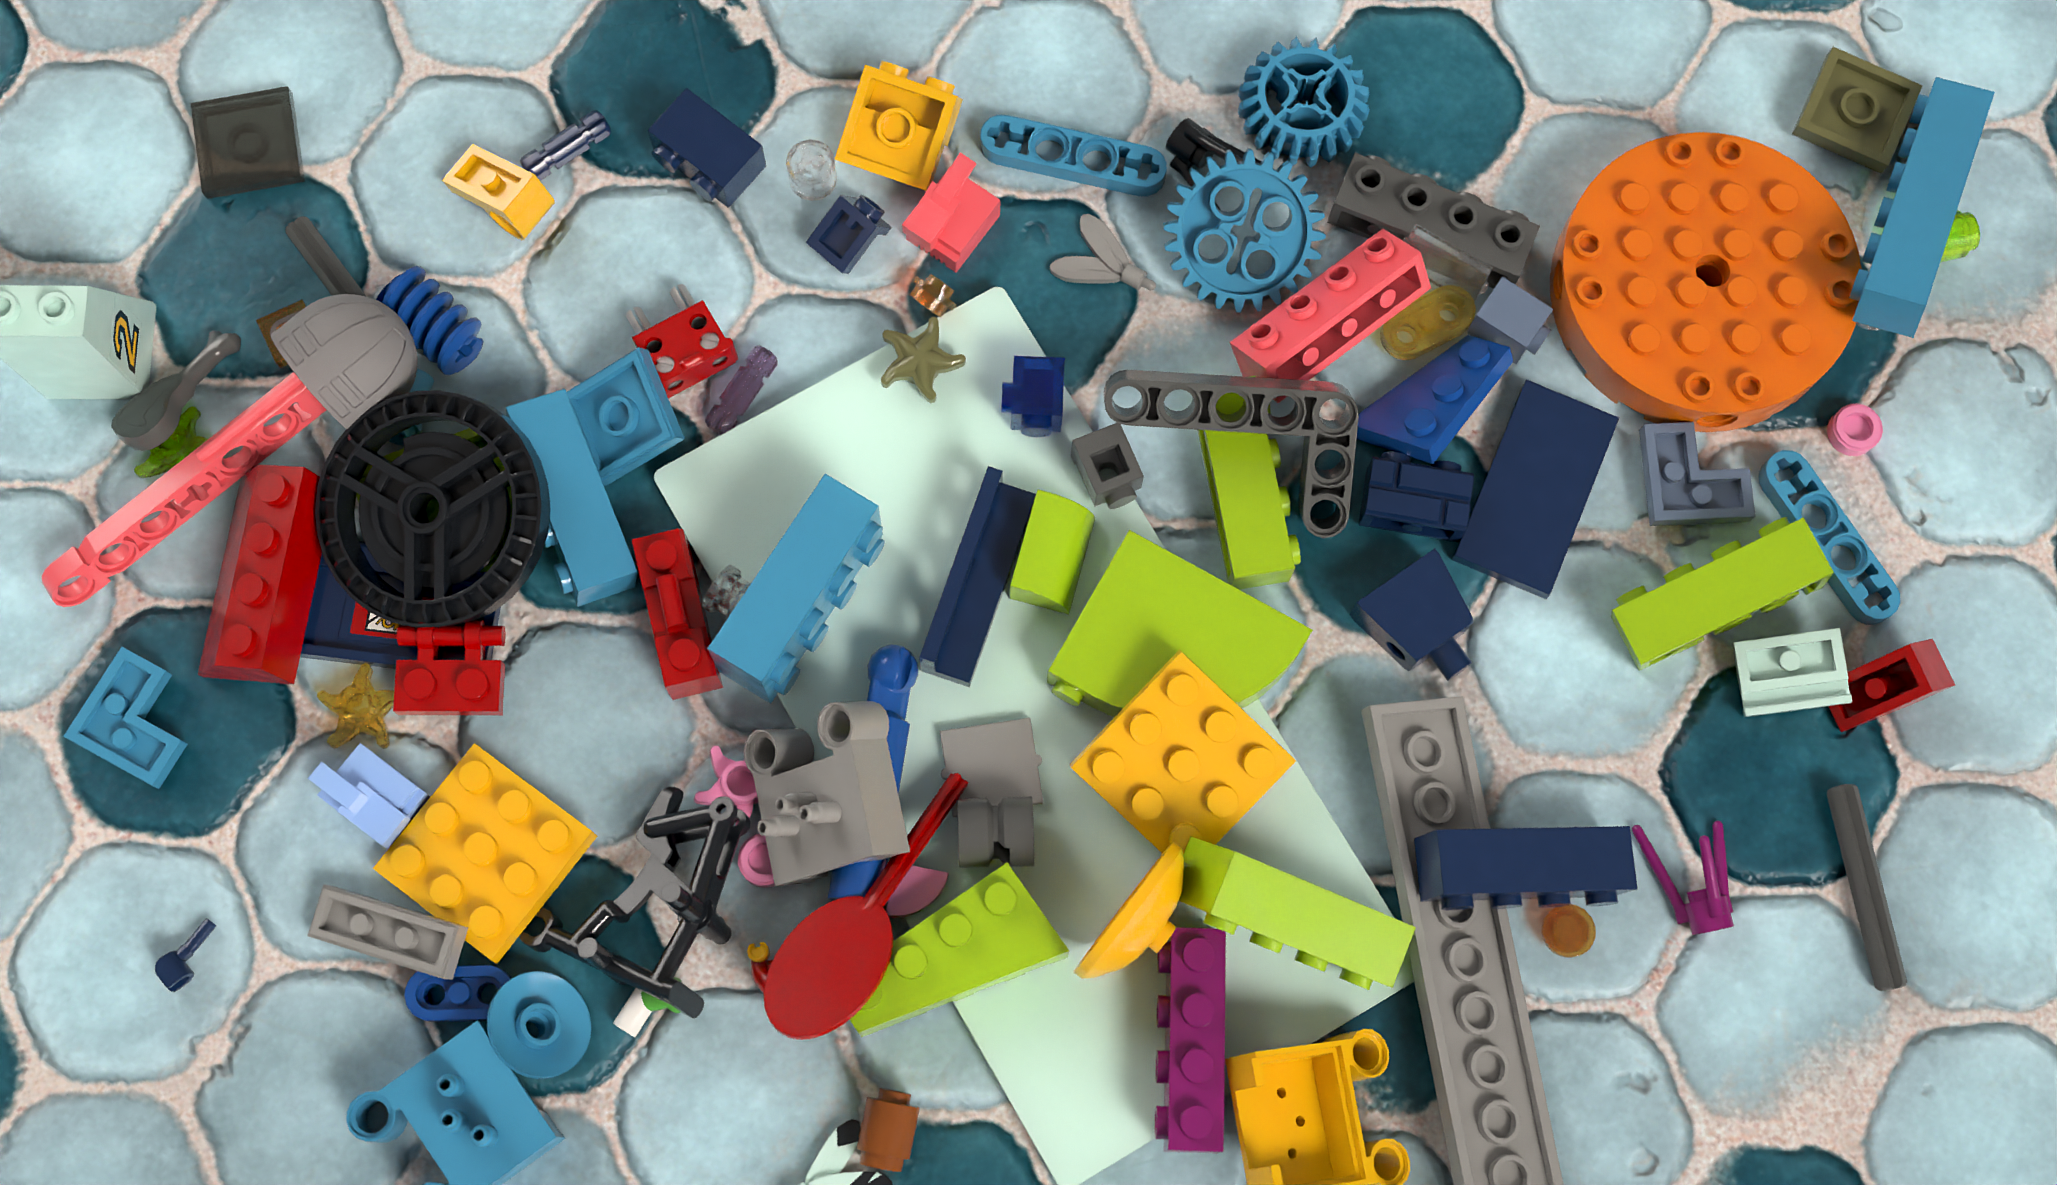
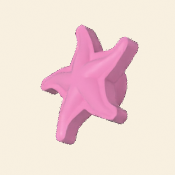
(733, 782)

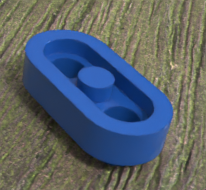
(462, 994)

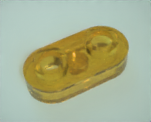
(1426, 325)

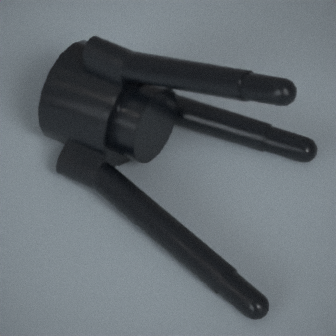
(1193, 145)

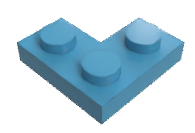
(114, 721)

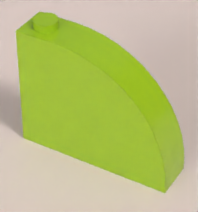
(1150, 610)

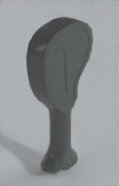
(156, 411)

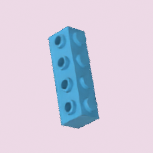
(581, 519)

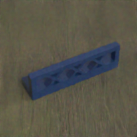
(976, 580)

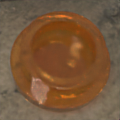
(933, 295)
(1568, 931)

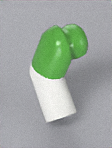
(638, 1009)

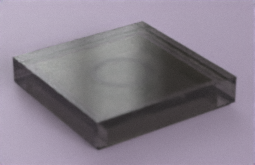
(247, 142)

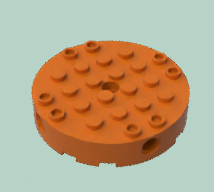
(1750, 230)

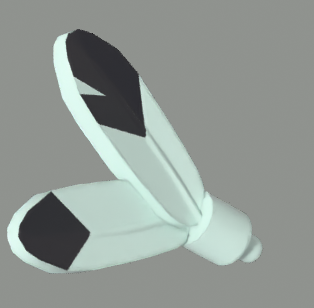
(835, 1155)

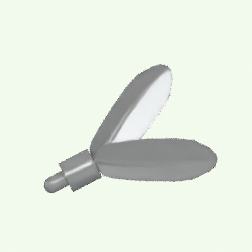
(1109, 264)

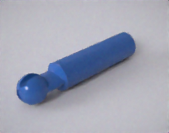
(891, 676)

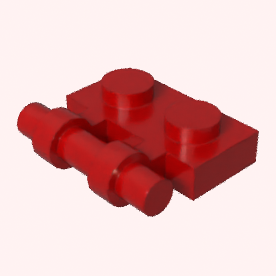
(450, 686)

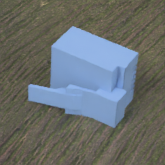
(370, 794)

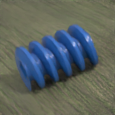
(432, 321)

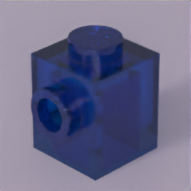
(1035, 395)

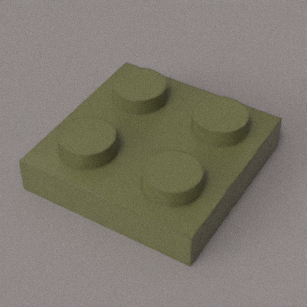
(1857, 110)

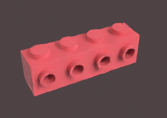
(1333, 311)

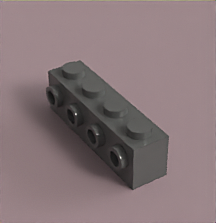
(1388, 198)

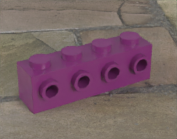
(1194, 1041)

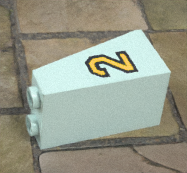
(77, 340)

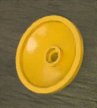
(1140, 920)

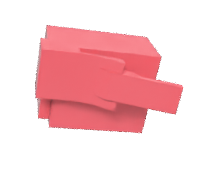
(952, 215)

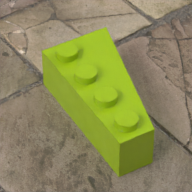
(963, 948)

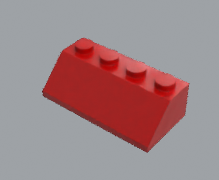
(265, 578)

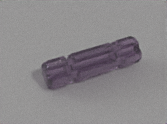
(741, 390)

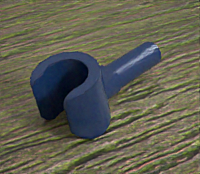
(172, 966)

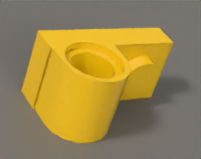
(502, 189)

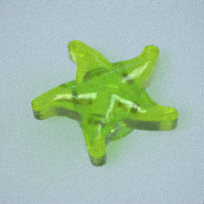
(175, 448)

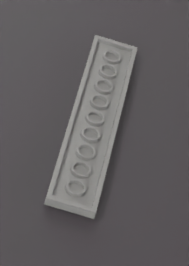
(1461, 958)

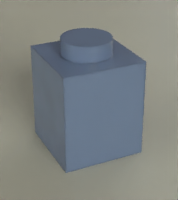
(1512, 319)

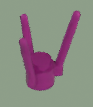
(1708, 907)

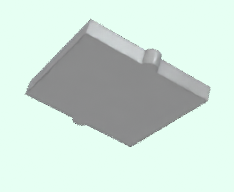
(994, 760)

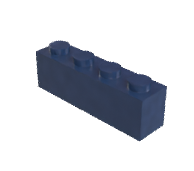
(1525, 864)

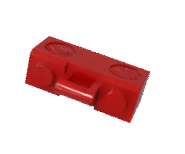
(676, 613)

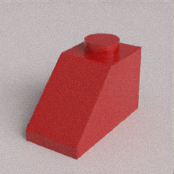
(1893, 683)

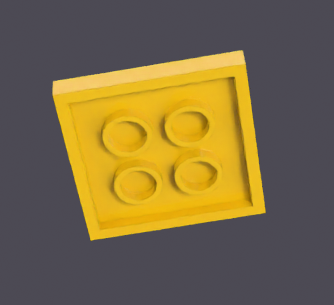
(1182, 759)
(485, 852)

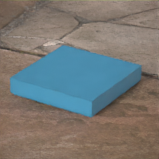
(625, 415)

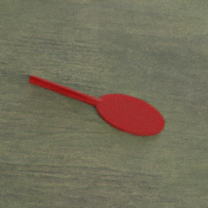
(844, 947)

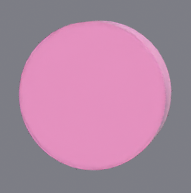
(1854, 429)
(755, 862)

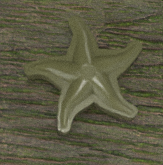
(919, 359)

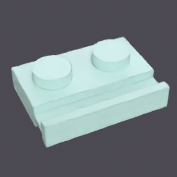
(1792, 672)

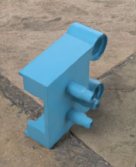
(453, 1103)

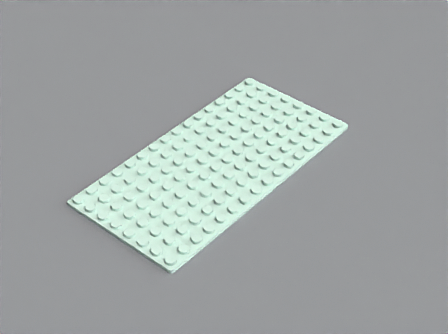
(1060, 1045)

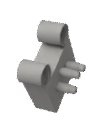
(830, 808)

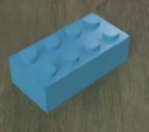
(798, 590)

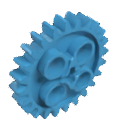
(1287, 243)

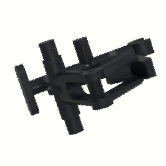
(693, 904)

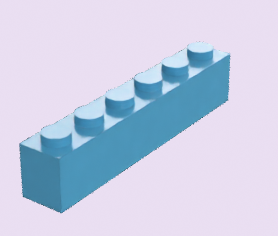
(1923, 208)

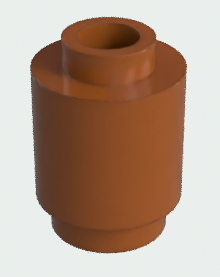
(887, 1130)

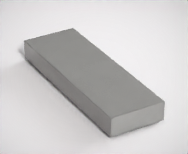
(388, 932)

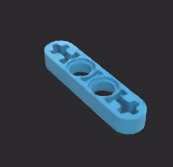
(1070, 163)
(1836, 532)

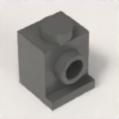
(1111, 450)

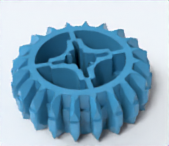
(1304, 76)

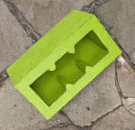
(1052, 553)

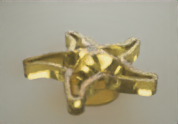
(359, 710)

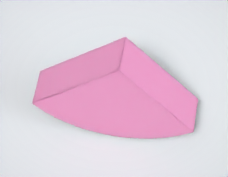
(916, 891)

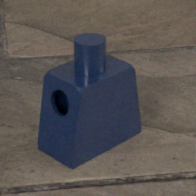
(1418, 617)

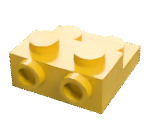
(899, 125)

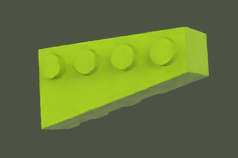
(1721, 592)
(1293, 913)

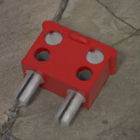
(684, 345)

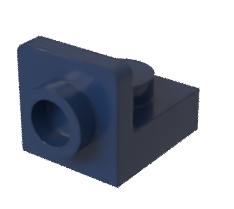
(848, 231)

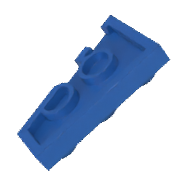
(1436, 400)

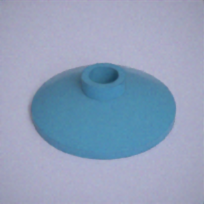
(556, 1012)

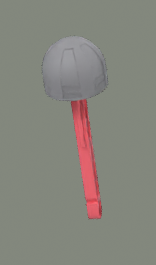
(344, 361)

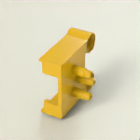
(1303, 1118)

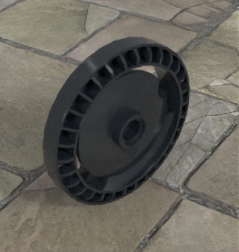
(469, 518)

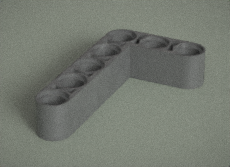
(1254, 418)

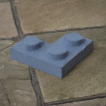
(1681, 491)

